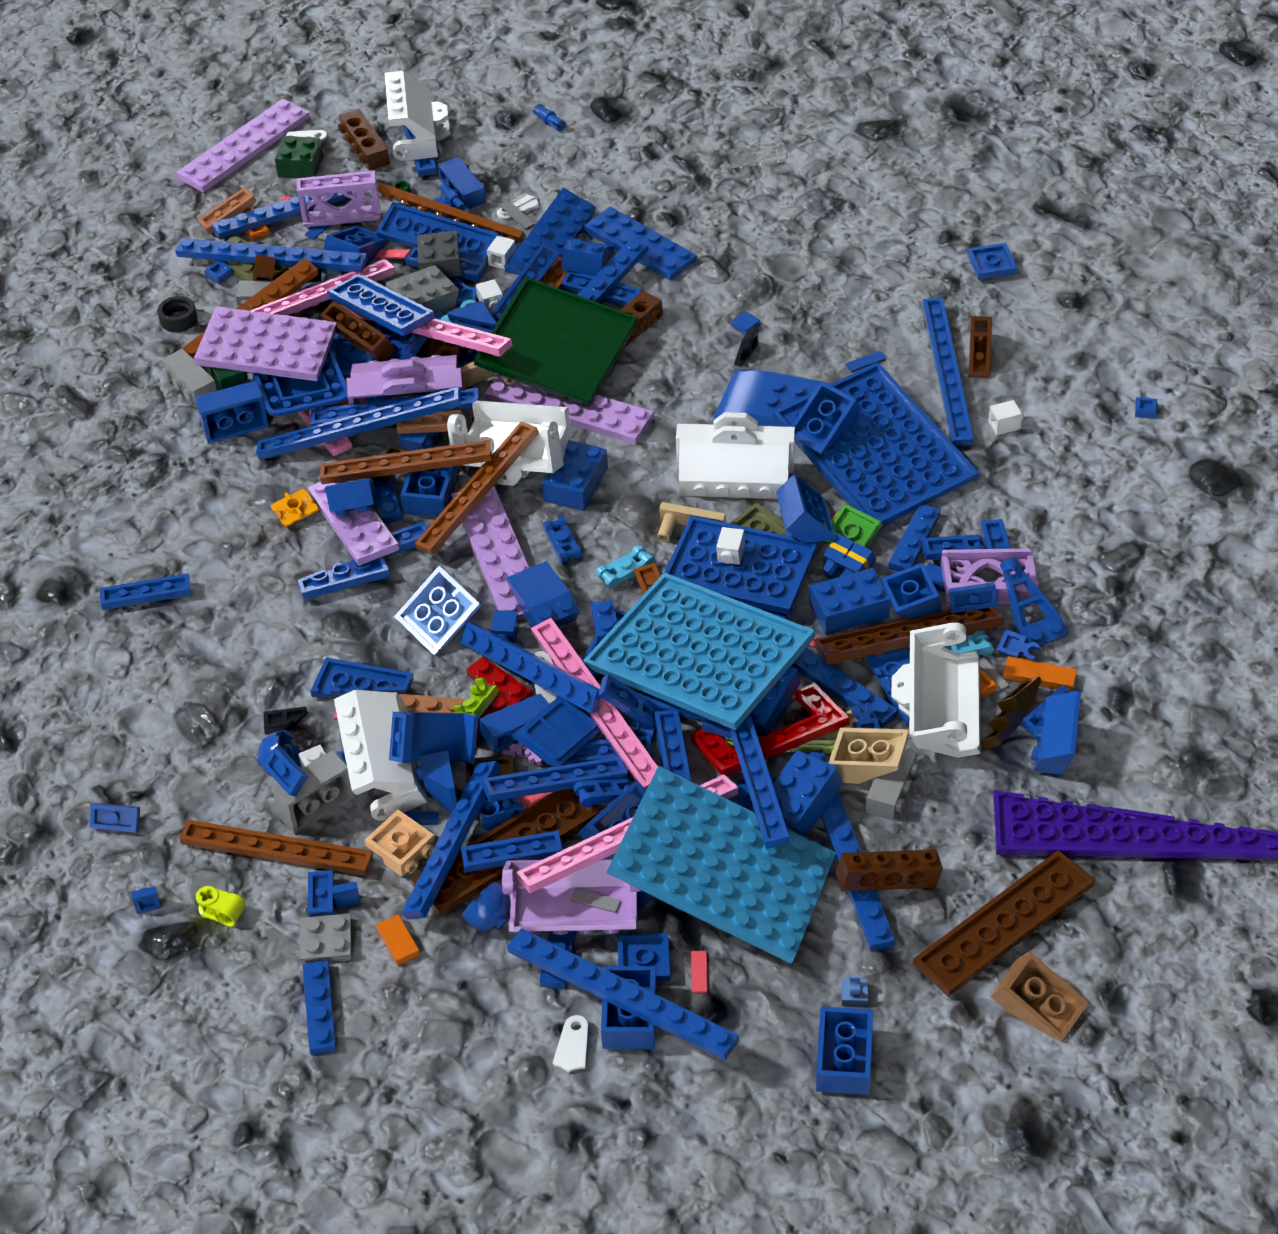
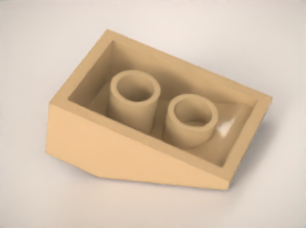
(868, 753)

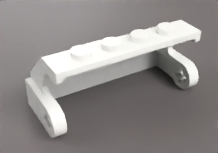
(411, 106)
(498, 419)
(734, 458)
(941, 692)
(366, 737)

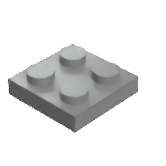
(326, 938)

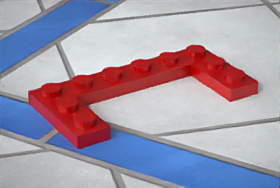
(510, 689)
(825, 719)

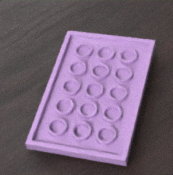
(265, 343)

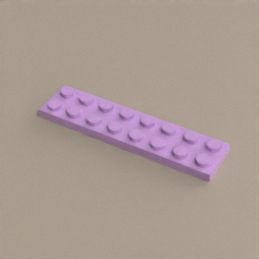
(242, 145)
(603, 415)
(495, 549)

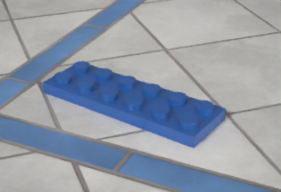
(405, 223)
(559, 223)
(662, 255)
(381, 304)

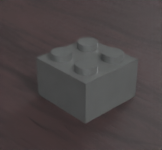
(440, 250)

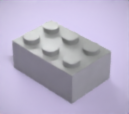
(428, 288)
(322, 792)

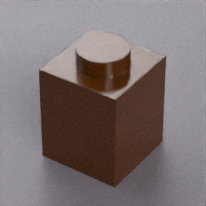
(264, 268)

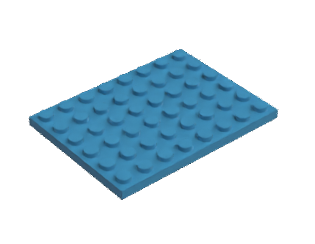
(700, 650)
(715, 865)

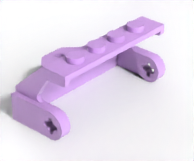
(403, 377)
(552, 905)

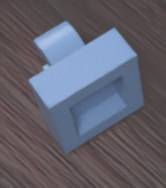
(854, 991)

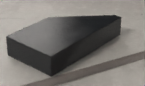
(747, 346)
(283, 719)

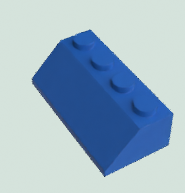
(805, 512)

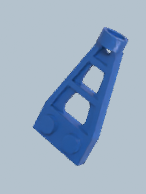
(1042, 631)

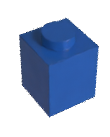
(506, 624)

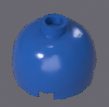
(278, 739)
(489, 909)

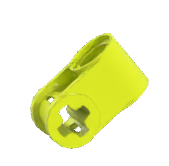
(220, 905)

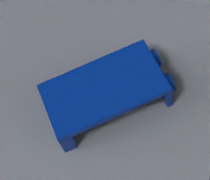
(433, 732)

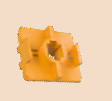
(294, 507)

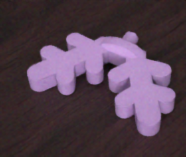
(517, 750)

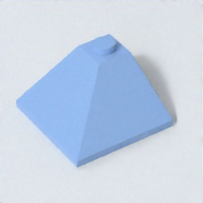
(438, 610)

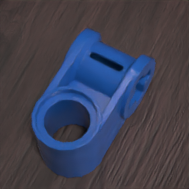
(497, 812)

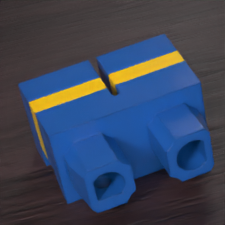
(846, 557)

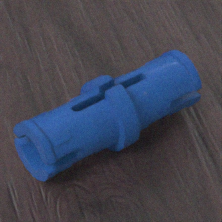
(549, 117)

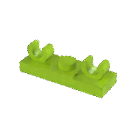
(480, 699)

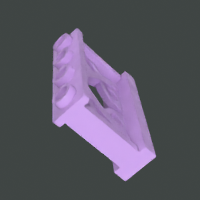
(328, 214)
(974, 560)

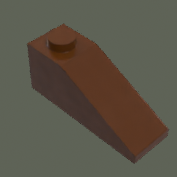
(980, 346)

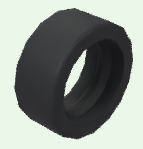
(175, 304)

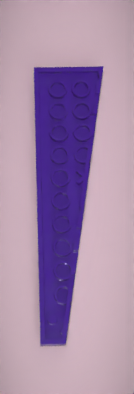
(1046, 826)

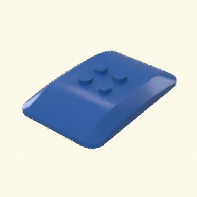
(762, 393)
(294, 395)

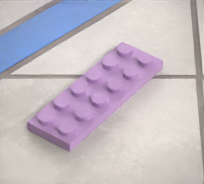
(360, 533)

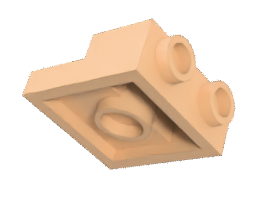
(401, 843)

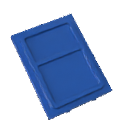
(557, 732)

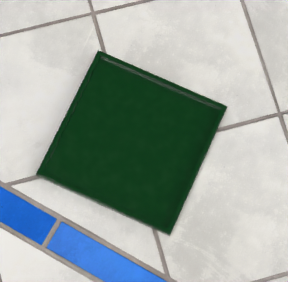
(558, 341)

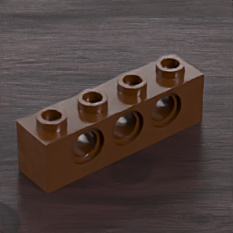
(363, 139)
(647, 309)
(359, 332)
(888, 870)

